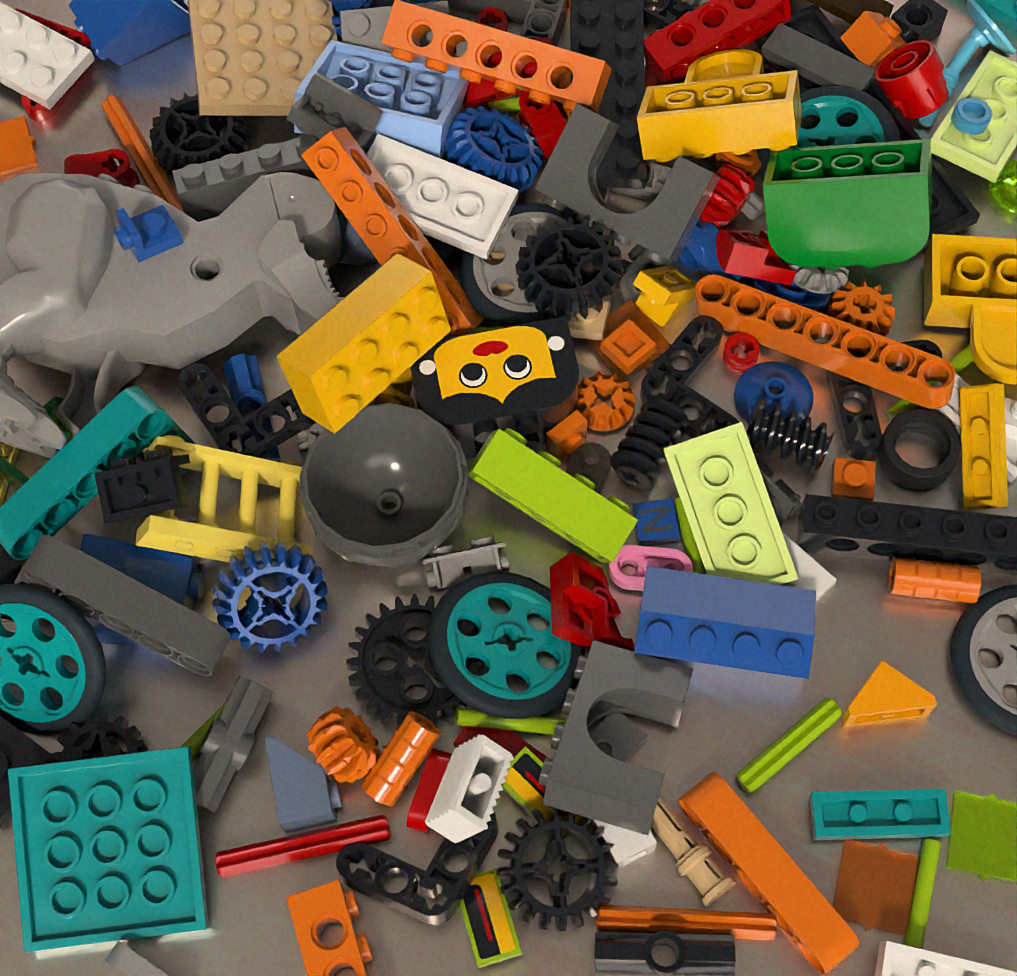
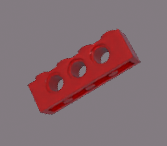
(710, 29)

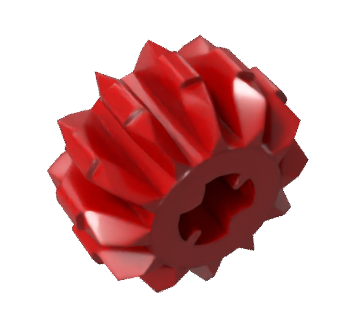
(728, 196)

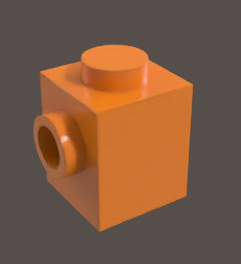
(872, 38)

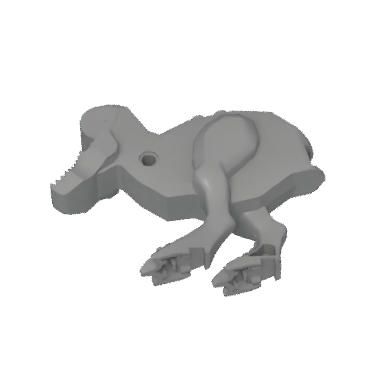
(101, 315)

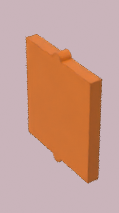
(16, 147)

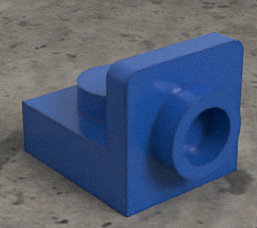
(147, 232)

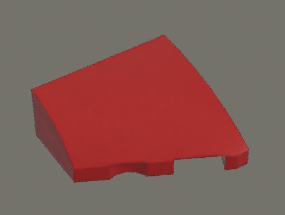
(751, 256)
(583, 604)

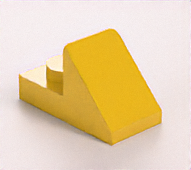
(663, 292)

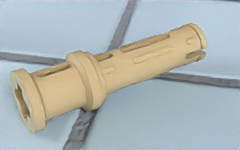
(692, 857)

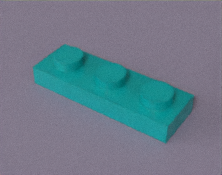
(879, 814)

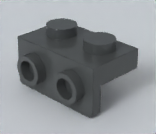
(331, 107)

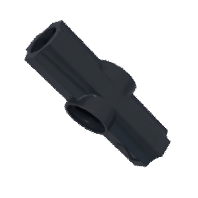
(695, 953)

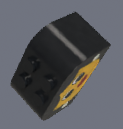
(500, 380)

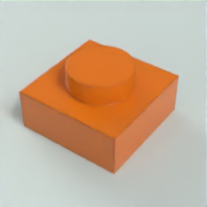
(628, 346)
(567, 435)
(853, 479)

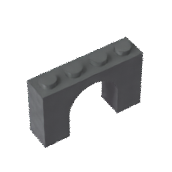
(572, 182)
(214, 185)
(581, 774)

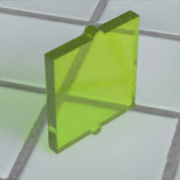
(983, 837)

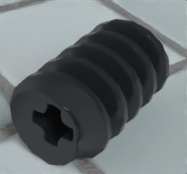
(789, 436)
(645, 442)

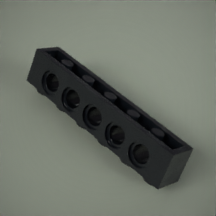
(907, 531)

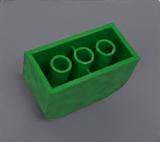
(849, 203)

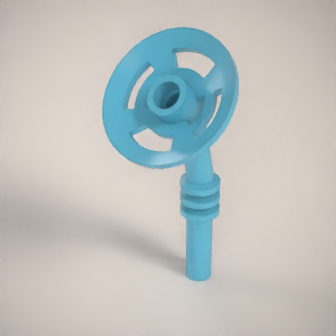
(982, 34)

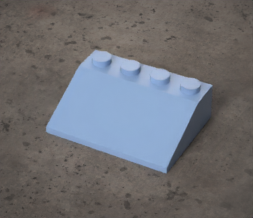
(413, 98)

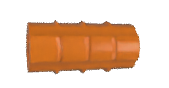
(934, 580)
(401, 758)

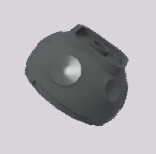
(381, 459)

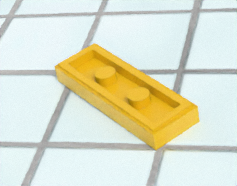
(983, 447)

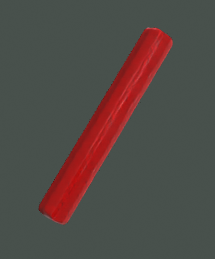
(301, 846)

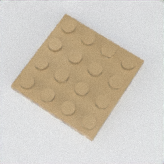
(255, 52)

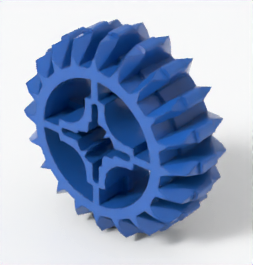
(494, 147)
(254, 620)

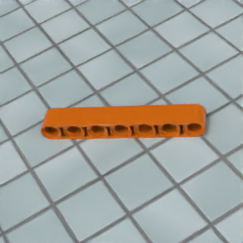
(831, 355)

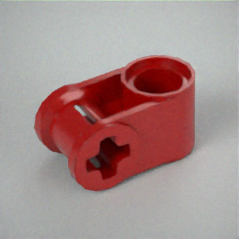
(544, 121)
(103, 163)

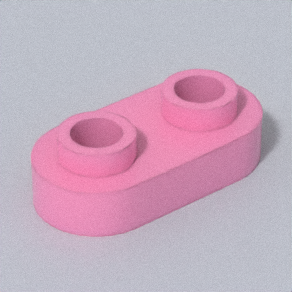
(640, 558)

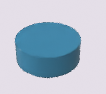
(971, 116)

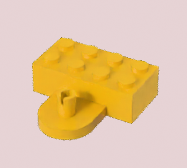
(721, 108)
(975, 287)
(366, 345)

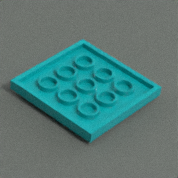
(107, 849)

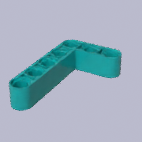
(68, 477)

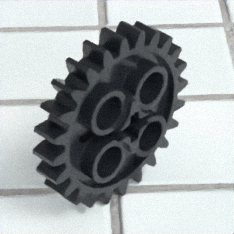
(388, 687)

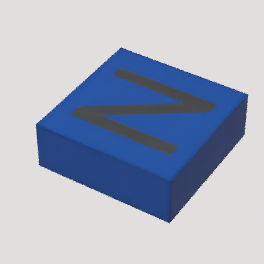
(656, 522)

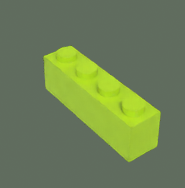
(552, 496)

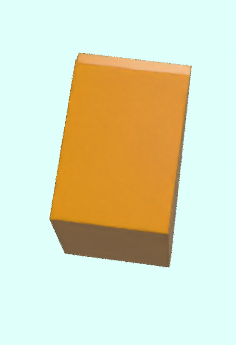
(888, 698)

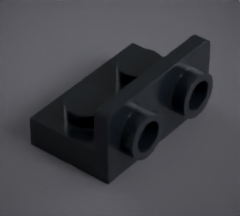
(143, 487)

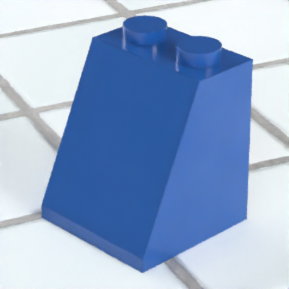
(130, 27)
(160, 570)

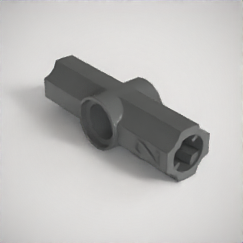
(229, 741)

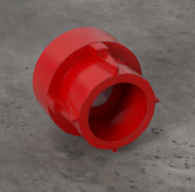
(913, 79)

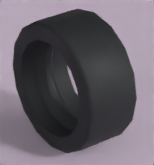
(935, 427)

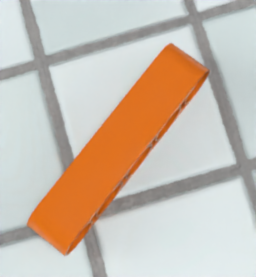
(769, 873)

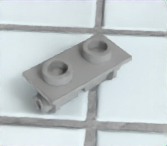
(449, 565)

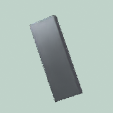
(815, 60)

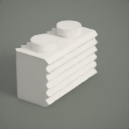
(469, 789)

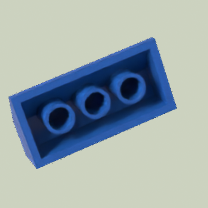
(727, 622)

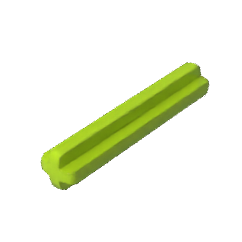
(788, 745)

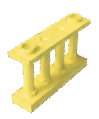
(205, 537)

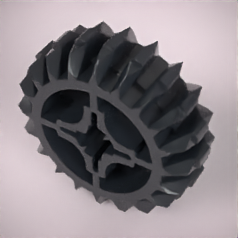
(198, 135)
(553, 283)
(557, 889)

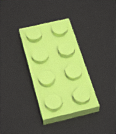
(990, 151)
(730, 507)

